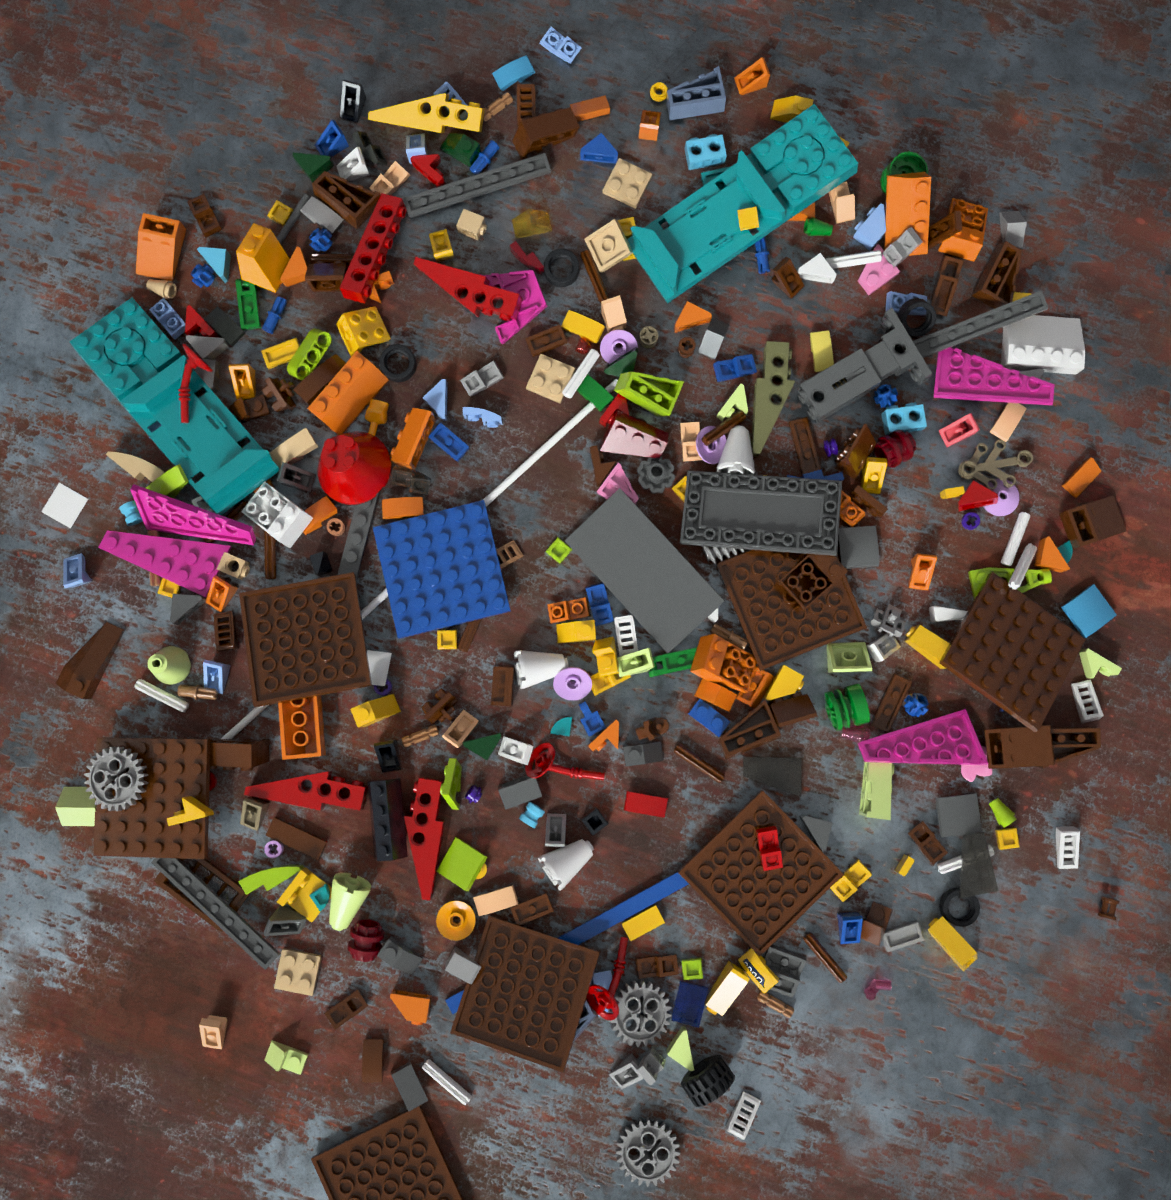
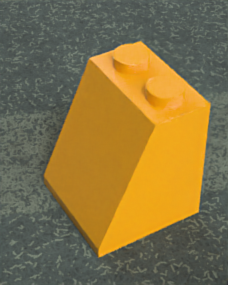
(262, 258)

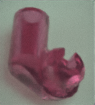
(874, 986)

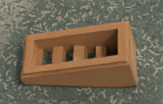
(512, 559)

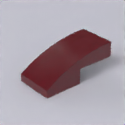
(529, 261)

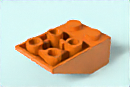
(970, 240)
(159, 246)
(723, 663)

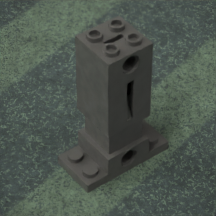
(864, 371)

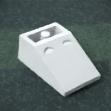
(277, 515)

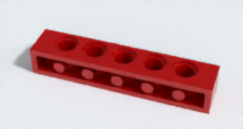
(384, 219)

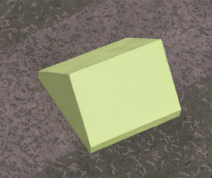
(848, 657)
(76, 807)

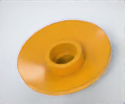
(453, 930)

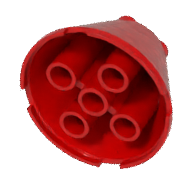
(353, 467)

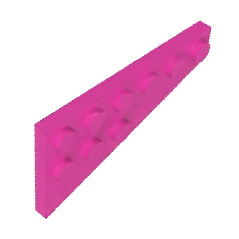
(982, 380)
(181, 518)
(177, 560)
(936, 741)

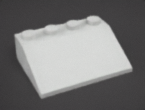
(1044, 344)

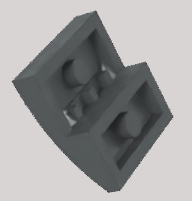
(858, 547)
(958, 815)
(786, 967)

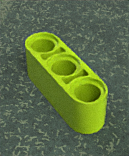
(301, 357)

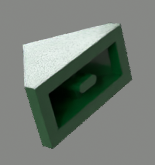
(313, 164)
(623, 364)
(484, 746)

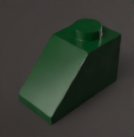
(461, 148)

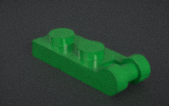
(248, 305)
(673, 662)

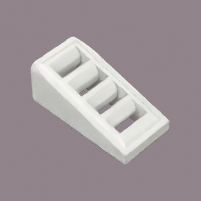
(942, 614)
(617, 620)
(1080, 703)
(1061, 838)
(749, 1118)

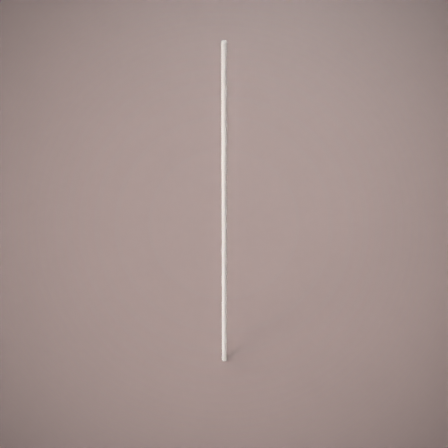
(488, 499)

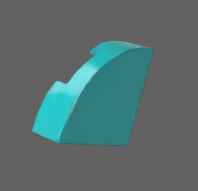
(1066, 551)
(562, 727)
(321, 897)

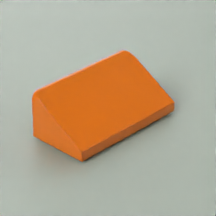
(590, 108)
(1082, 477)
(759, 685)

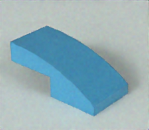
(514, 71)

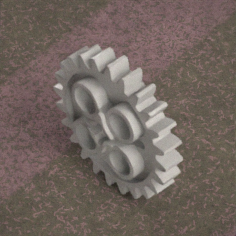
(107, 763)
(656, 1013)
(661, 1164)

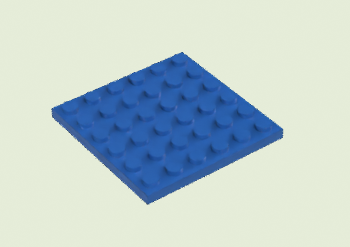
(441, 569)

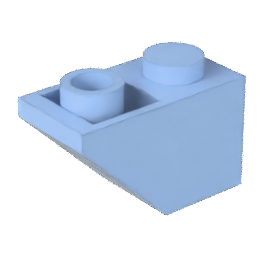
(873, 229)

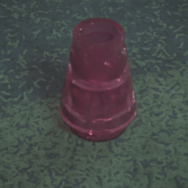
(856, 733)

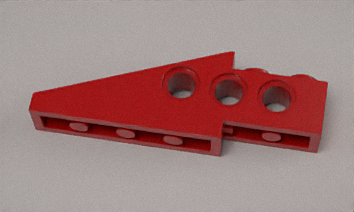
(456, 281)
(293, 792)
(427, 852)

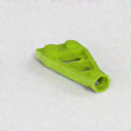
(978, 577)

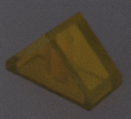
(531, 223)

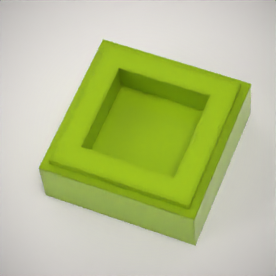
(559, 550)
(692, 968)

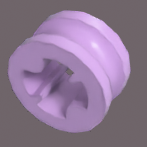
(280, 849)

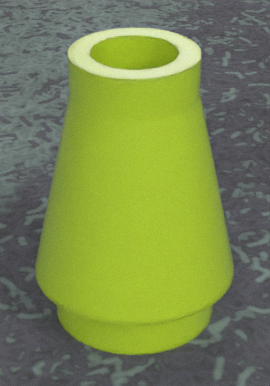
(1002, 813)

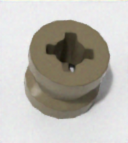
(650, 334)

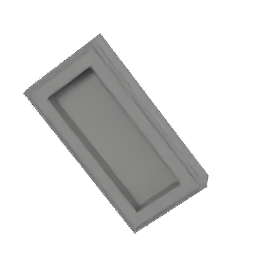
(902, 936)

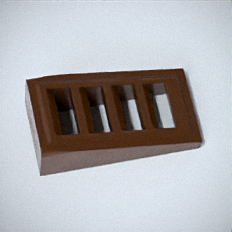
(526, 92)
(232, 629)

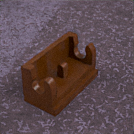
(502, 686)

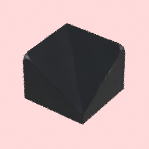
(320, 563)
(594, 821)

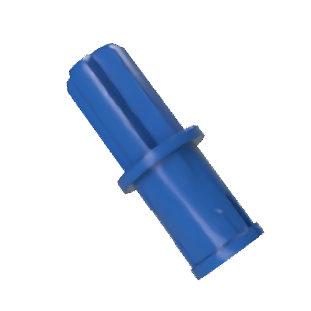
(484, 157)
(762, 256)
(274, 315)

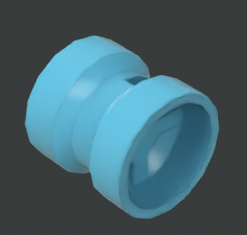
(131, 513)
(532, 814)

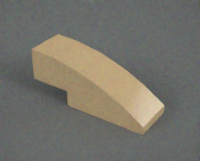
(294, 448)
(136, 466)

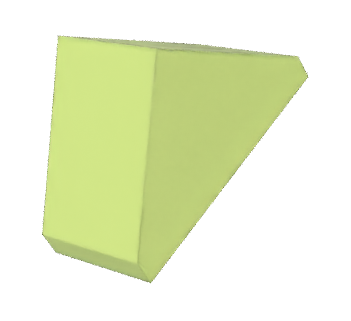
(635, 662)
(680, 1049)

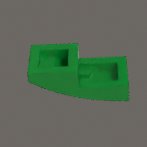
(595, 393)

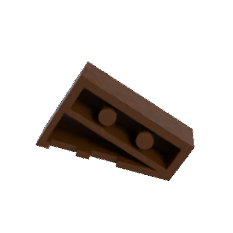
(544, 130)
(348, 200)
(999, 276)
(751, 732)
(1074, 742)
(240, 754)

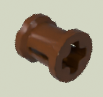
(684, 341)
(1113, 904)

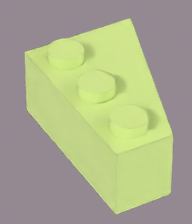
(876, 790)

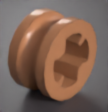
(337, 521)

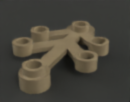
(992, 466)

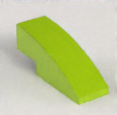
(170, 482)
(269, 877)

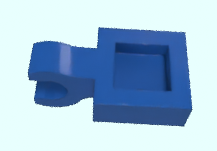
(592, 721)

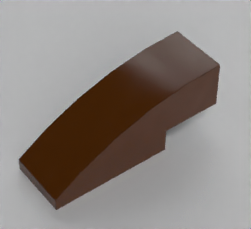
(945, 284)
(318, 379)

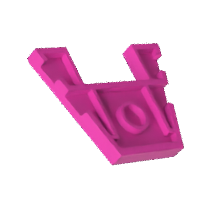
(533, 301)

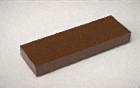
(944, 229)
(804, 445)
(891, 703)
(296, 838)

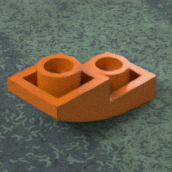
(402, 507)
(319, 511)
(850, 511)
(568, 610)

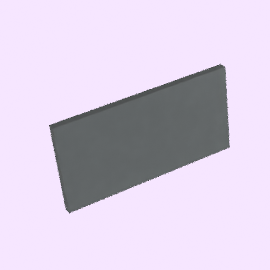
(761, 512)
(644, 570)

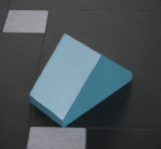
(218, 259)

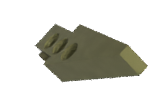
(764, 410)

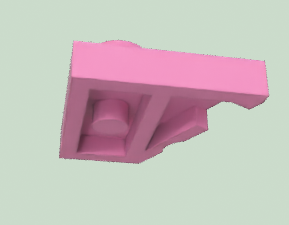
(877, 273)
(616, 480)

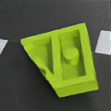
(452, 783)

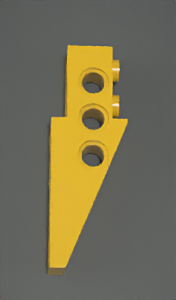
(412, 114)

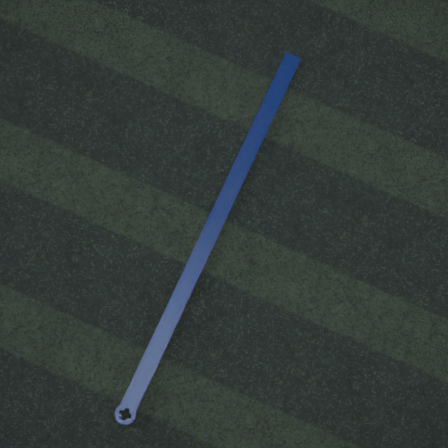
(608, 918)

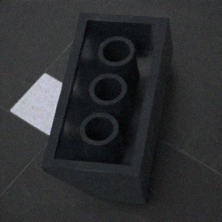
(387, 819)

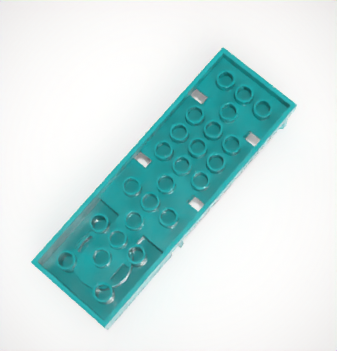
(777, 177)
(145, 377)

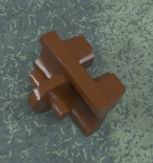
(282, 392)
(442, 709)
(653, 728)

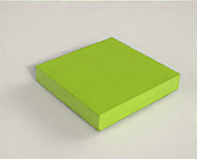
(462, 864)

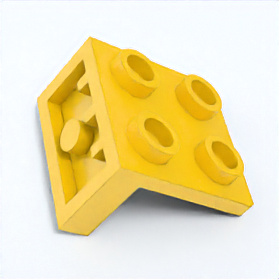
(362, 329)
(298, 894)

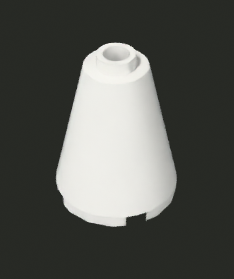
(737, 453)
(537, 667)
(566, 862)

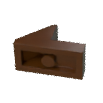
(787, 278)
(249, 409)
(602, 470)
(876, 923)

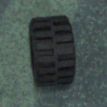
(708, 1080)

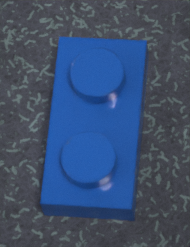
(449, 442)
(709, 717)

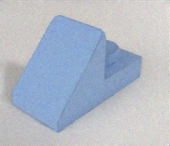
(74, 571)

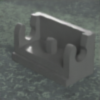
(519, 791)
(409, 1086)

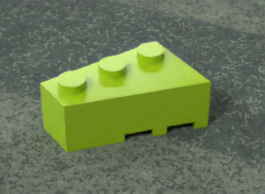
(649, 392)

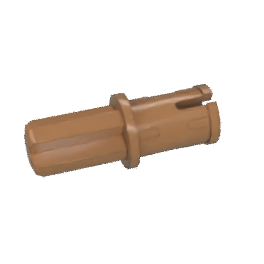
(730, 636)
(197, 692)

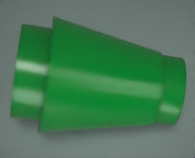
(816, 227)

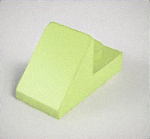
(737, 400)
(1093, 662)
(286, 1057)

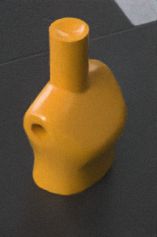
(376, 414)

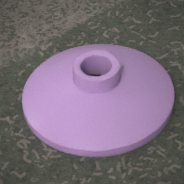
(610, 351)
(714, 451)
(1006, 505)
(572, 689)

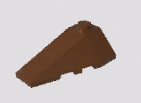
(85, 669)

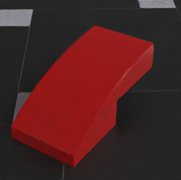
(645, 804)
(769, 848)

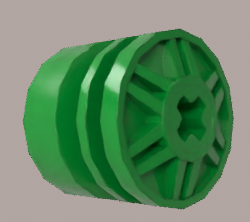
(902, 164)
(851, 705)

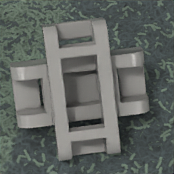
(881, 617)

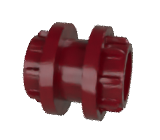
(896, 447)
(365, 941)

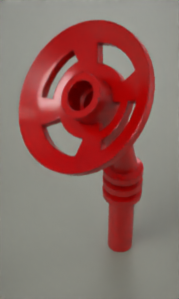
(192, 362)
(546, 764)
(606, 997)

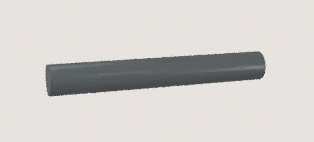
(292, 219)

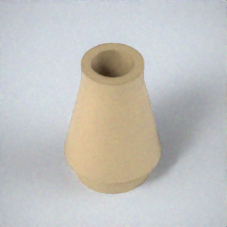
(162, 287)

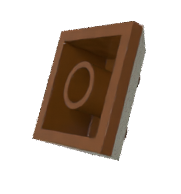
(326, 276)
(792, 710)

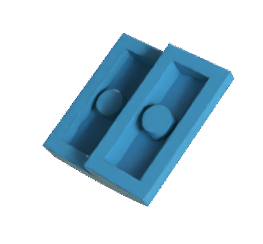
(1089, 611)

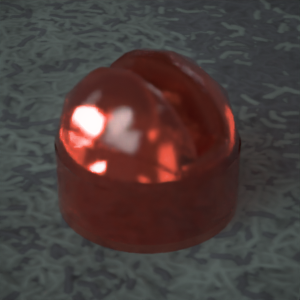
(581, 346)

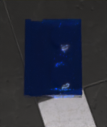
(689, 1004)

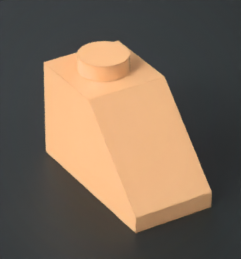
(613, 314)

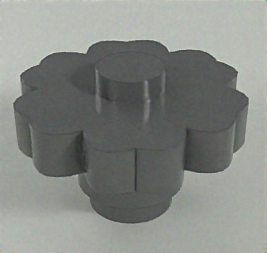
(656, 474)

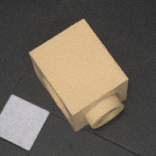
(471, 224)
(226, 566)

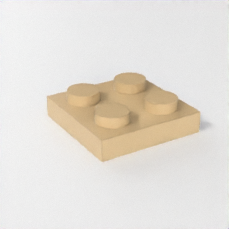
(627, 183)
(608, 245)
(550, 378)
(297, 971)

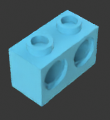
(707, 156)
(904, 421)

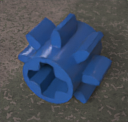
(320, 239)
(202, 275)
(885, 395)
(916, 704)

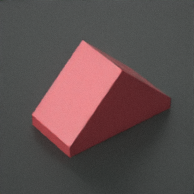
(959, 430)

